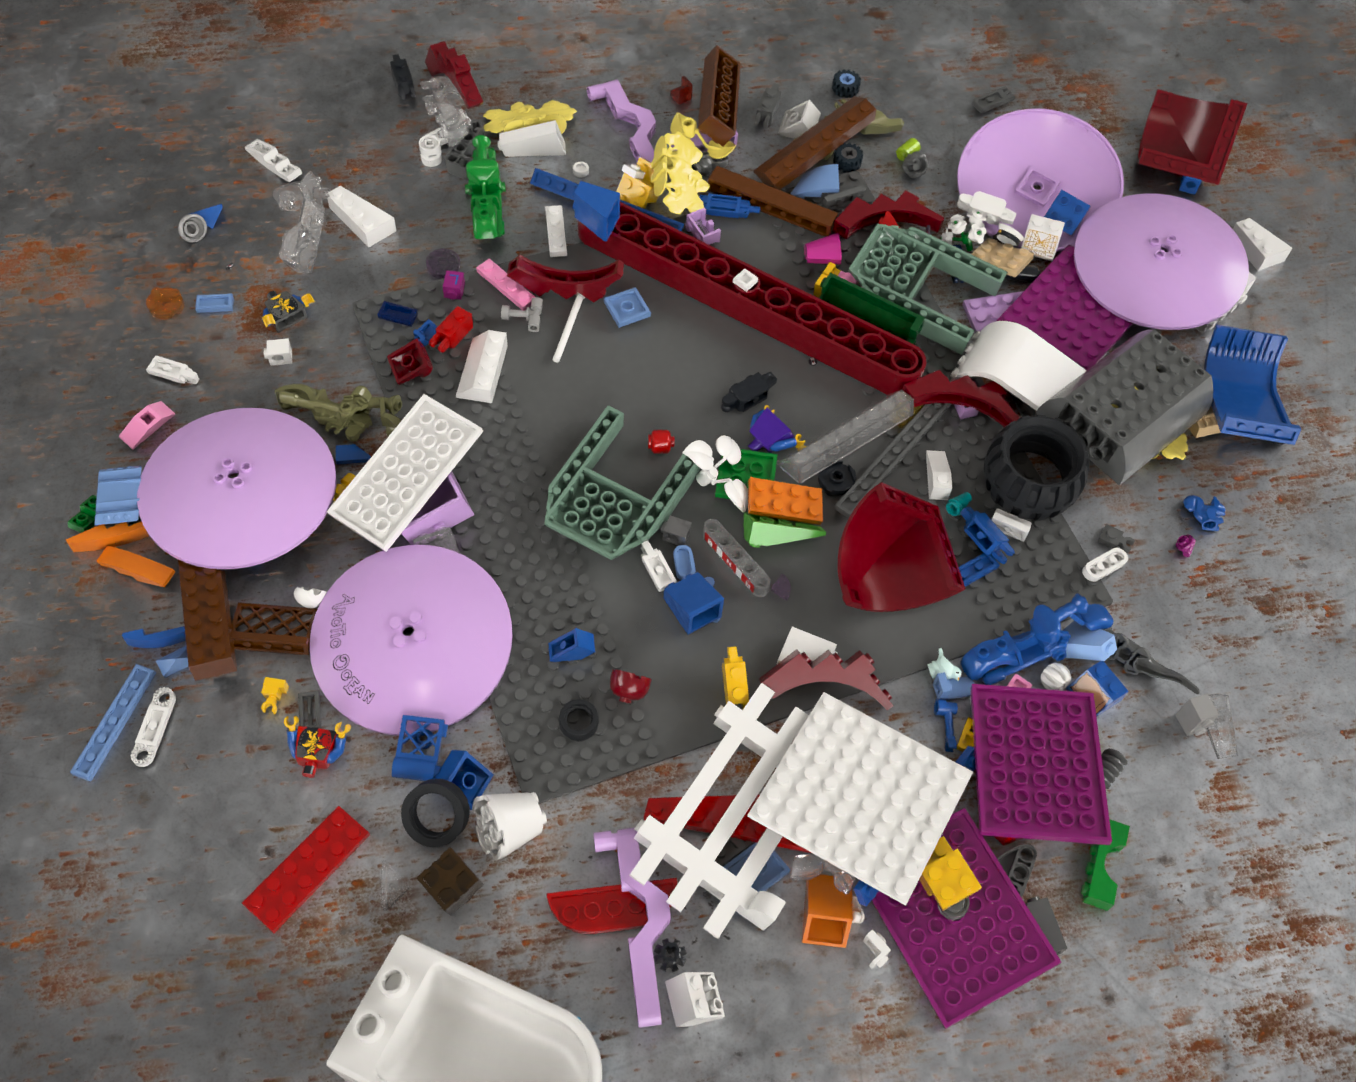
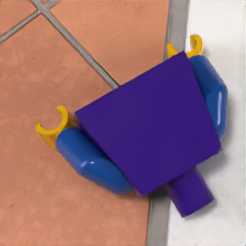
(771, 433)

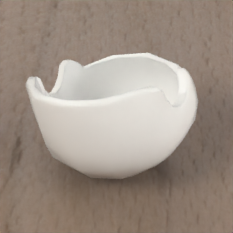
(310, 598)

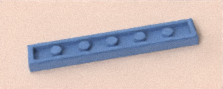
(113, 723)

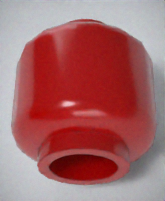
(660, 441)

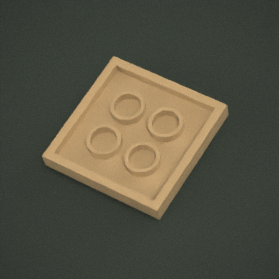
(1004, 256)

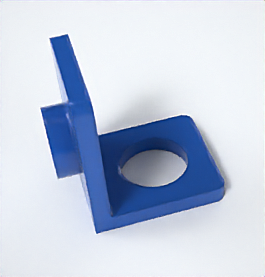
(1189, 184)

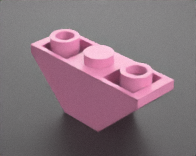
(145, 423)

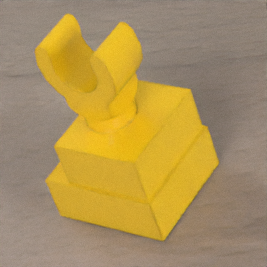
(272, 691)

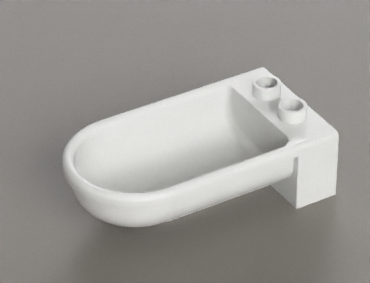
(457, 1024)

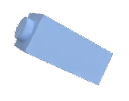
(1089, 644)

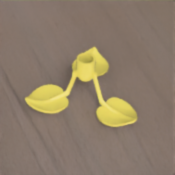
(689, 128)

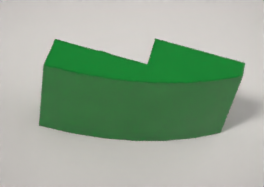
(86, 517)

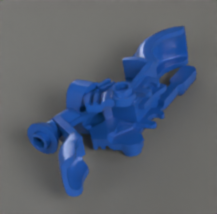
(1041, 642)

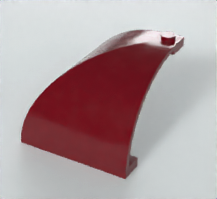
(1190, 135)
(896, 554)

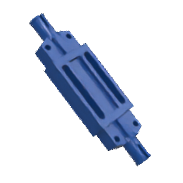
(727, 206)

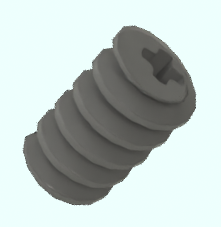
(1112, 765)

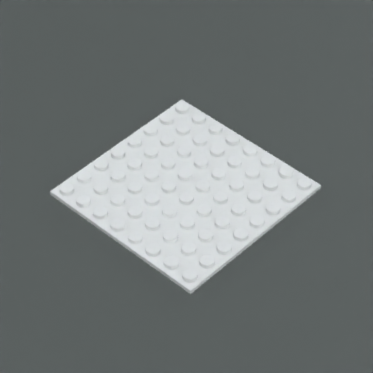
(862, 797)

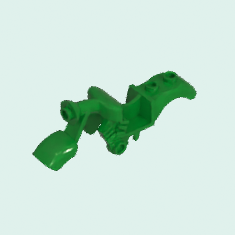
(486, 190)

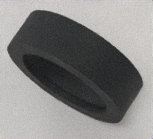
(414, 826)

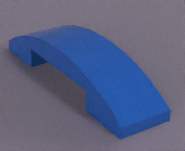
(156, 640)

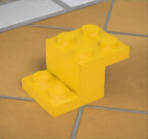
(636, 190)
(948, 876)

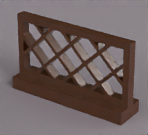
(269, 640)

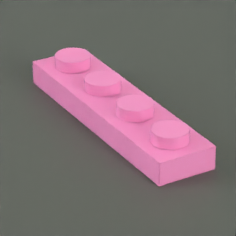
(512, 290)

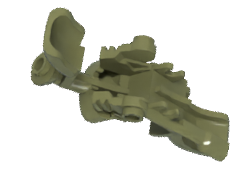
(350, 413)

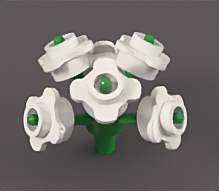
(958, 225)

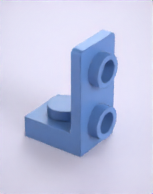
(951, 688)

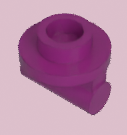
(1185, 544)

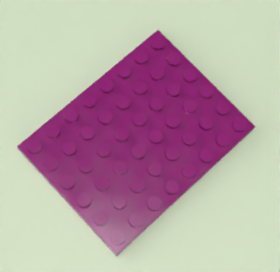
(1066, 314)
(1039, 765)
(981, 955)

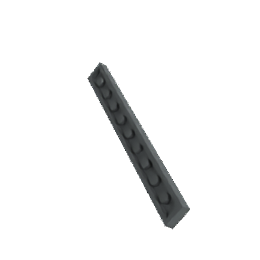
(891, 456)

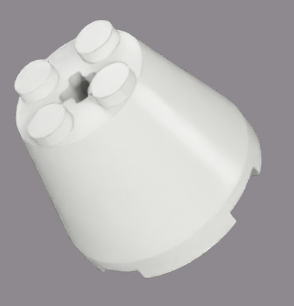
(507, 821)

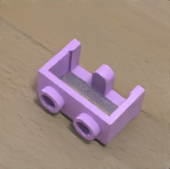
(701, 228)

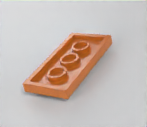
(785, 501)

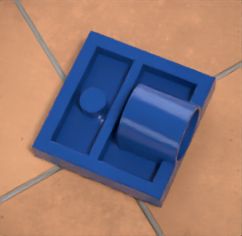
(1068, 210)

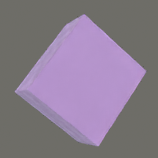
(443, 509)

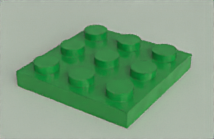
(751, 464)

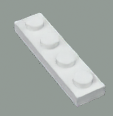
(556, 231)

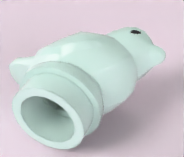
(943, 665)

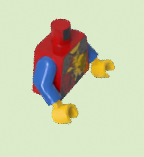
(315, 746)

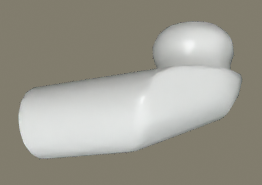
(858, 914)

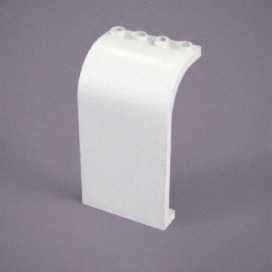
(1018, 362)

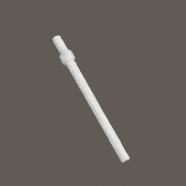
(568, 327)

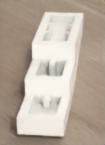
(272, 160)

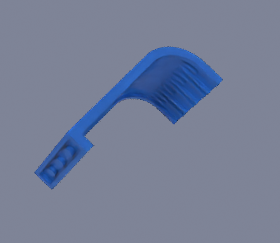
(1244, 384)

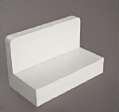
(1011, 524)

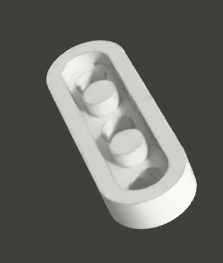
(1105, 564)

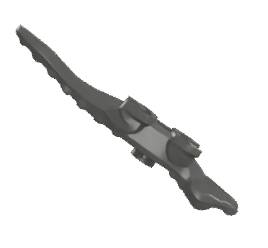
(1139, 660)

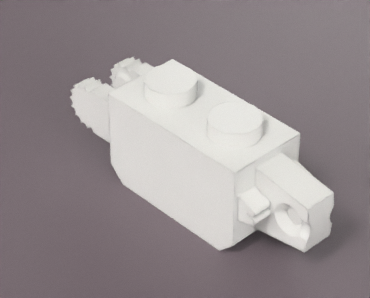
(990, 206)

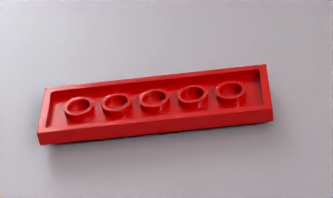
(306, 869)

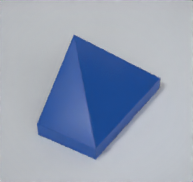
(210, 214)

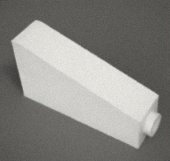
(533, 140)

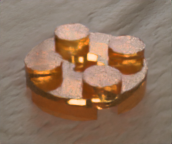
(161, 295)

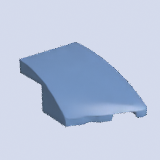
(818, 181)

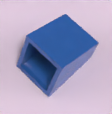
(596, 208)
(694, 602)

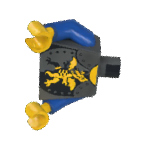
(285, 309)

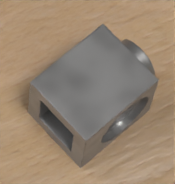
(676, 530)

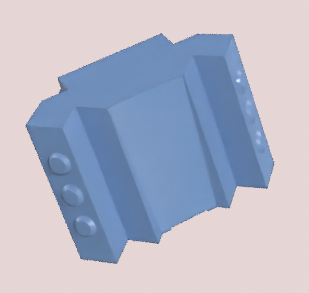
(117, 495)

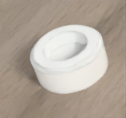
(580, 169)

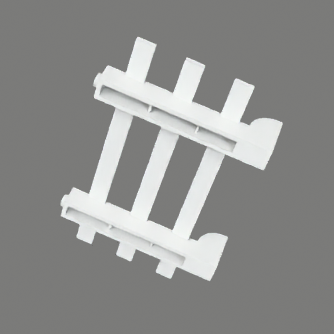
(700, 865)

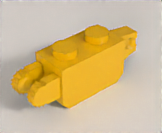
(735, 678)

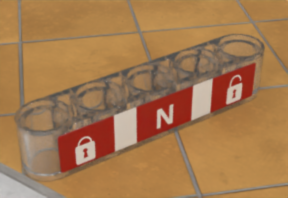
(738, 566)

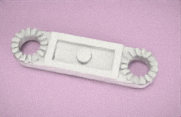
(153, 727)

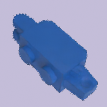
(986, 534)

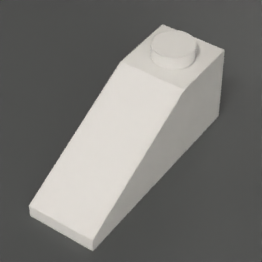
(938, 475)

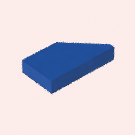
(350, 454)

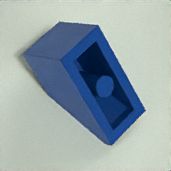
(572, 646)

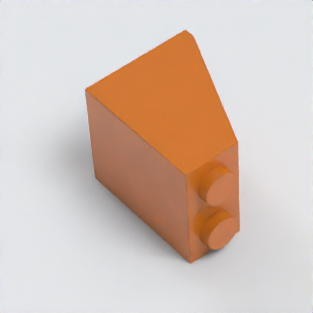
(826, 913)

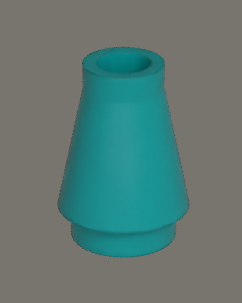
(958, 503)

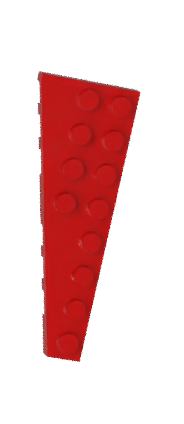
(709, 814)

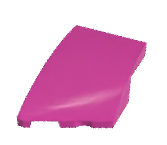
(824, 250)

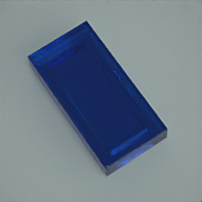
(397, 313)

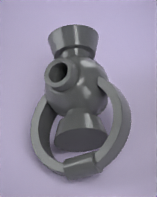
(708, 164)

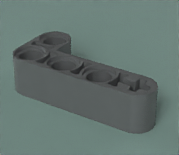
(460, 155)

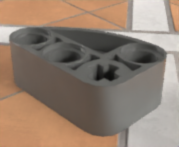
(1013, 861)

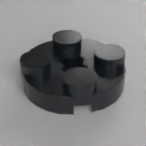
(833, 486)

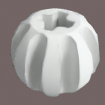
(1055, 677)

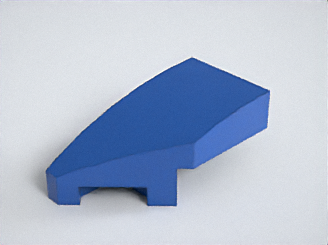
(425, 332)

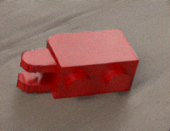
(452, 329)

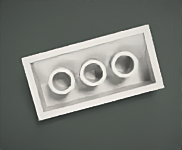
(483, 366)

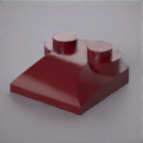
(410, 362)

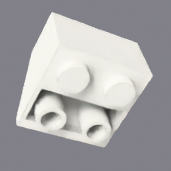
(694, 998)

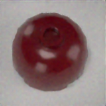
(628, 685)

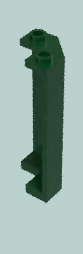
(871, 308)

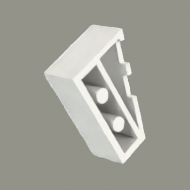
(1261, 246)

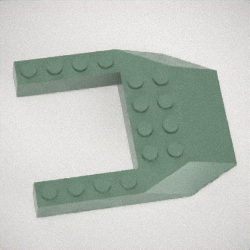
(898, 263)
(602, 511)

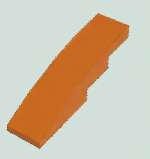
(99, 537)
(137, 566)

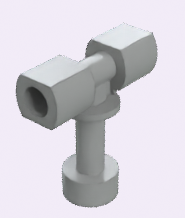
(531, 314)

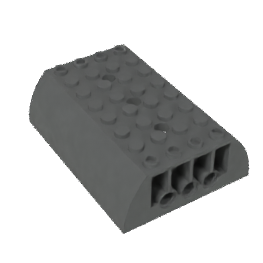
(1125, 438)

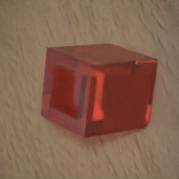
(682, 93)

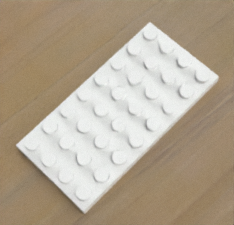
(404, 472)

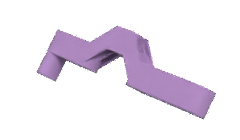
(631, 113)
(658, 919)

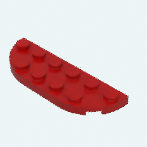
(603, 908)

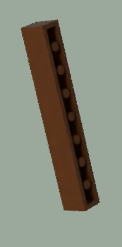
(773, 201)

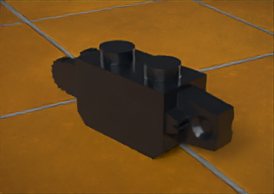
(402, 77)
(748, 392)

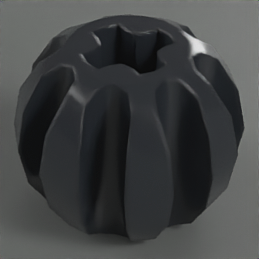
(670, 948)

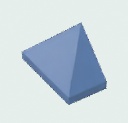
(173, 662)

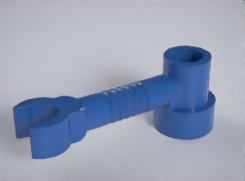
(947, 710)

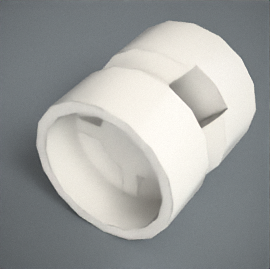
(430, 150)

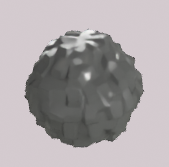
(915, 164)

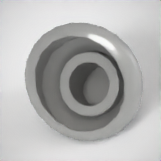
(192, 228)

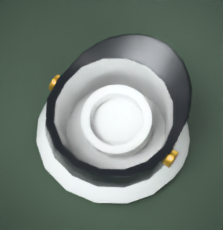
(1008, 235)

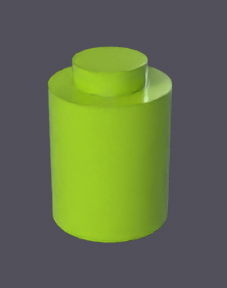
(908, 147)

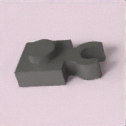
(1113, 537)

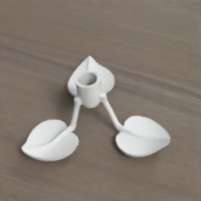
(701, 455)

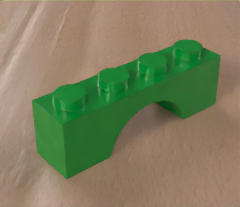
(1100, 888)

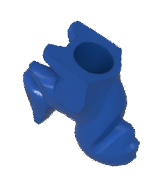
(1206, 514)

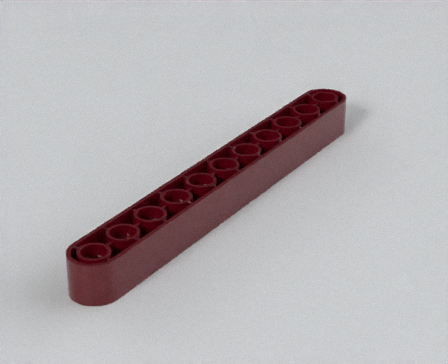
(768, 306)

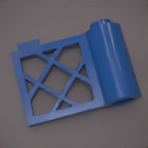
(413, 765)

